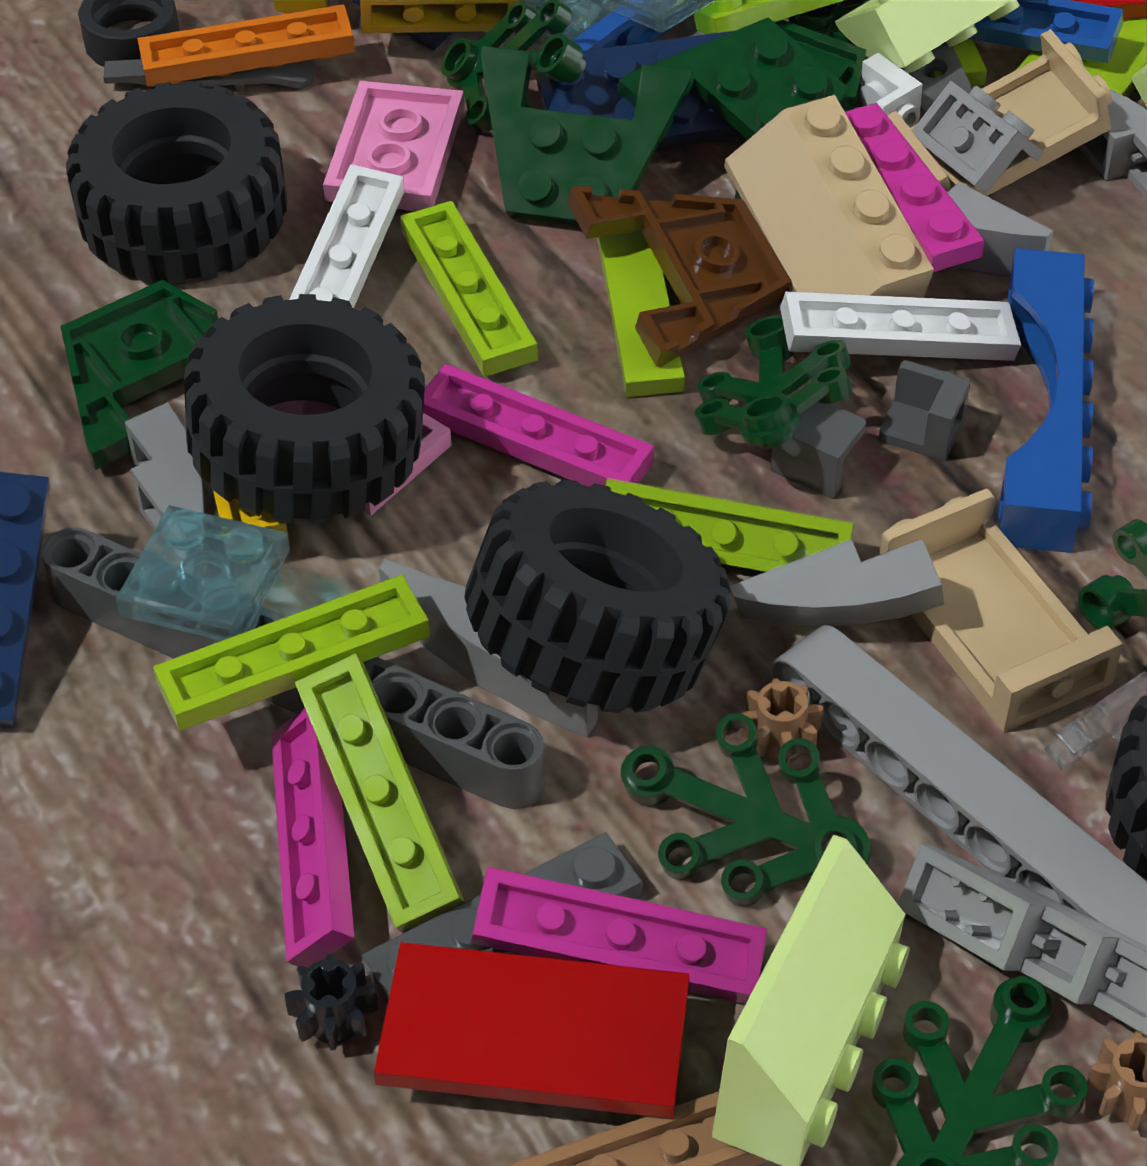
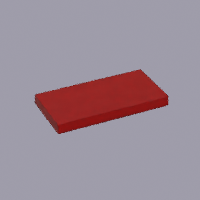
(534, 1030)

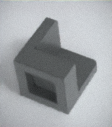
(925, 410)
(818, 448)

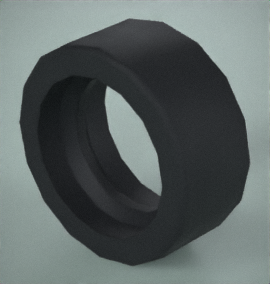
(116, 45)

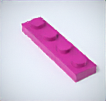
(927, 207)
(534, 430)
(310, 846)
(604, 928)

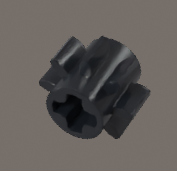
(331, 1001)

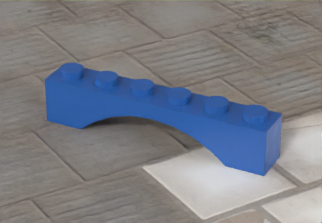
(1044, 478)

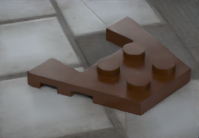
(707, 252)

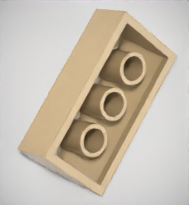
(827, 206)

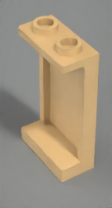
(1049, 95)
(1000, 619)

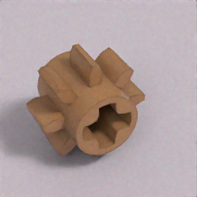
(782, 715)
(1116, 1078)

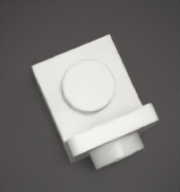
(890, 88)

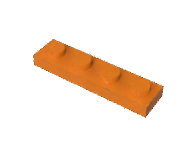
(246, 45)

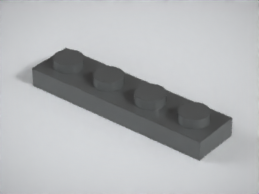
(591, 865)

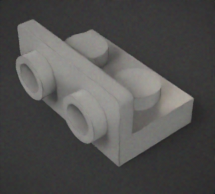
(972, 137)

